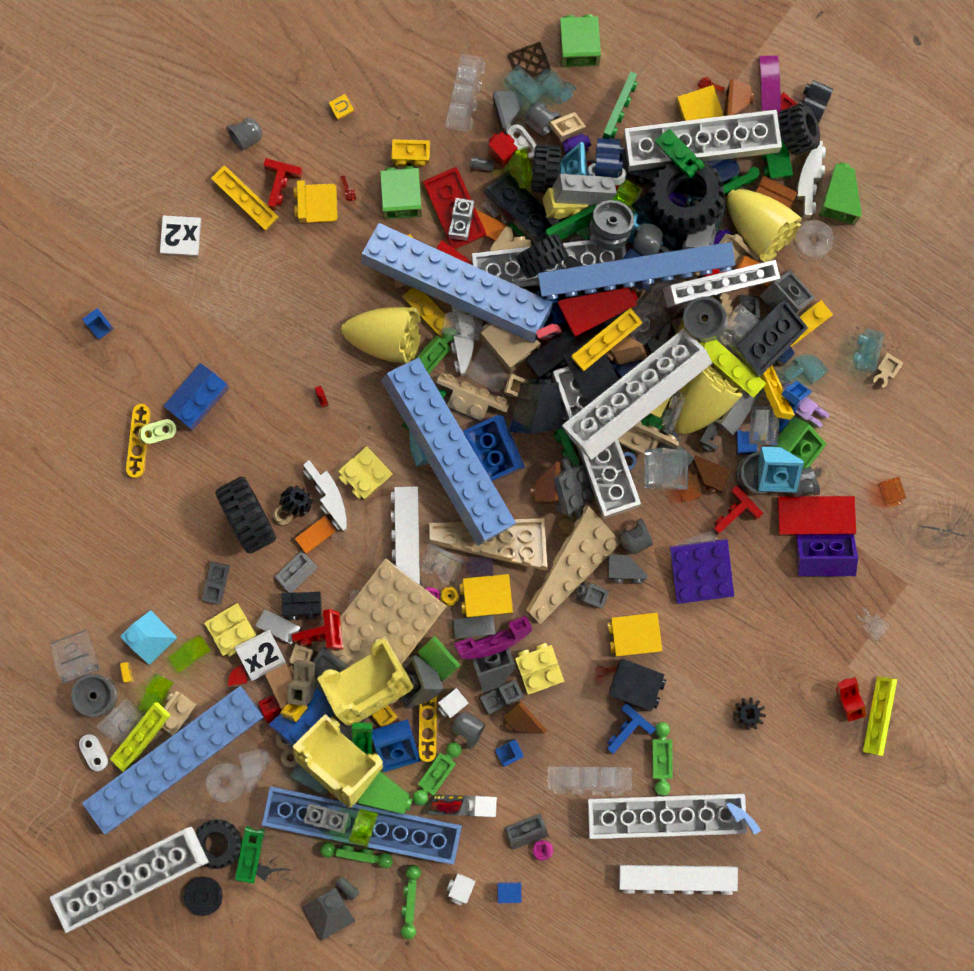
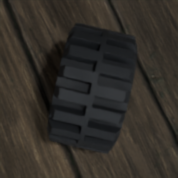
(799, 129)
(545, 167)
(542, 256)
(233, 839)

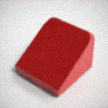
(270, 708)

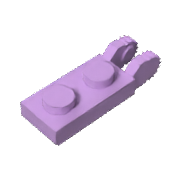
(807, 409)

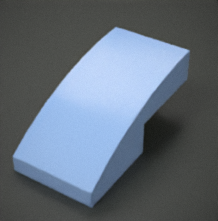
(738, 814)

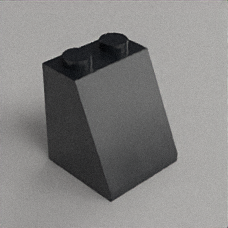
(537, 407)
(636, 685)

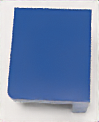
(98, 323)
(742, 443)
(509, 753)
(509, 892)

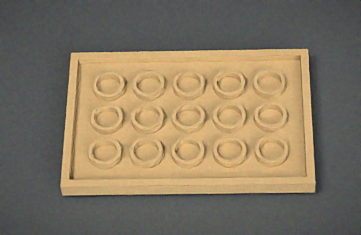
(387, 608)

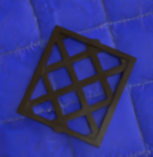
(525, 49)

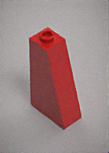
(591, 310)

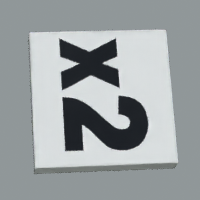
(180, 236)
(260, 655)

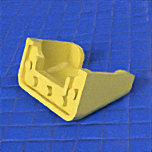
(366, 684)
(336, 761)

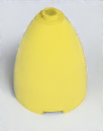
(762, 222)
(385, 333)
(707, 399)

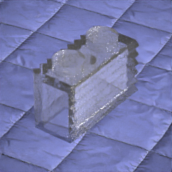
(763, 426)

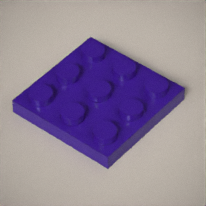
(702, 571)

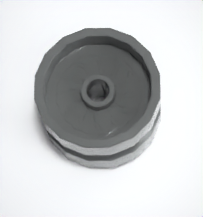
(610, 225)
(708, 330)
(746, 474)
(106, 695)

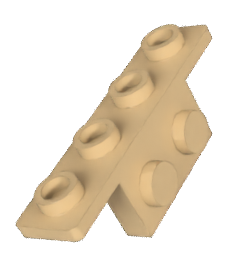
(470, 399)
(642, 438)

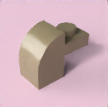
(303, 685)

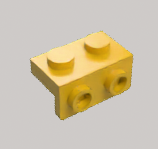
(410, 152)

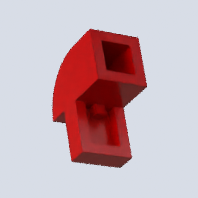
(850, 699)

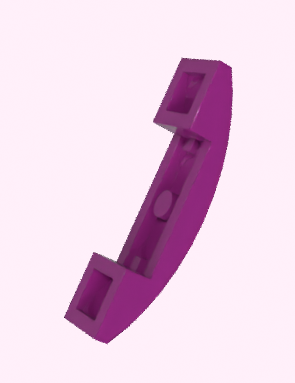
(770, 83)
(495, 643)

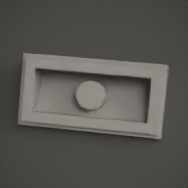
(296, 572)

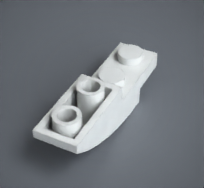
(811, 172)
(464, 350)
(332, 501)

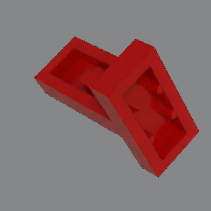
(281, 181)
(735, 510)
(330, 632)

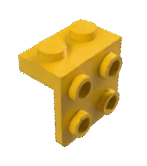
(316, 202)

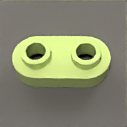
(156, 432)

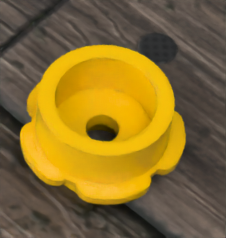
(454, 596)

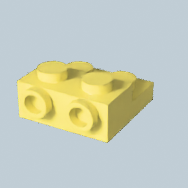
(364, 473)
(230, 629)
(539, 668)

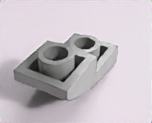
(461, 219)
(277, 625)
(326, 818)

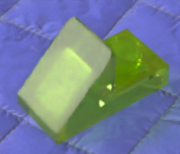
(521, 163)
(627, 193)
(189, 653)
(155, 692)
(363, 827)

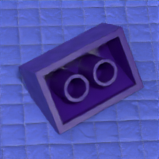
(826, 555)

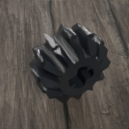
(295, 501)
(742, 714)

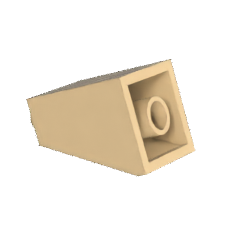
(508, 347)

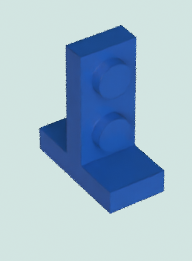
(795, 394)
(628, 727)

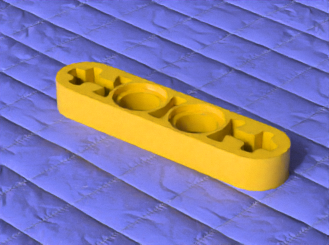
(134, 440)
(432, 724)

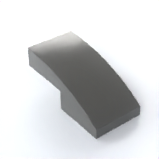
(216, 582)
(473, 626)
(501, 697)

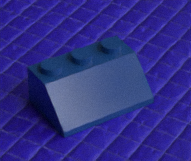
(196, 396)
(495, 447)
(292, 731)

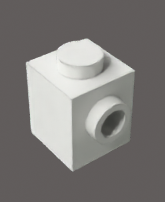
(452, 703)
(481, 806)
(460, 889)

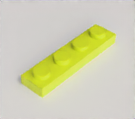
(733, 367)
(880, 715)
(140, 737)

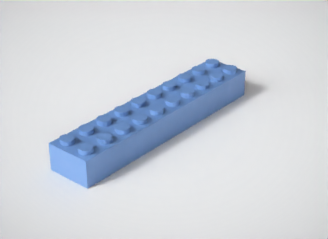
(637, 269)
(456, 282)
(448, 451)
(173, 760)
(392, 831)

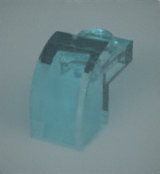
(555, 87)
(807, 365)

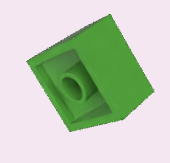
(801, 441)
(438, 658)

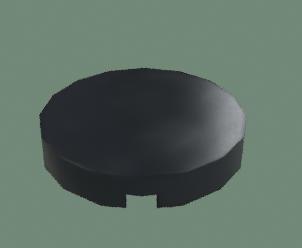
(203, 896)

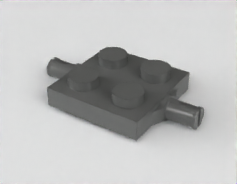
(573, 488)

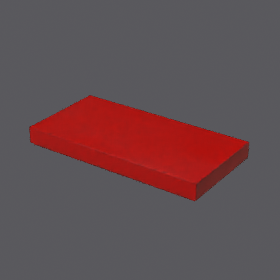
(442, 192)
(816, 515)

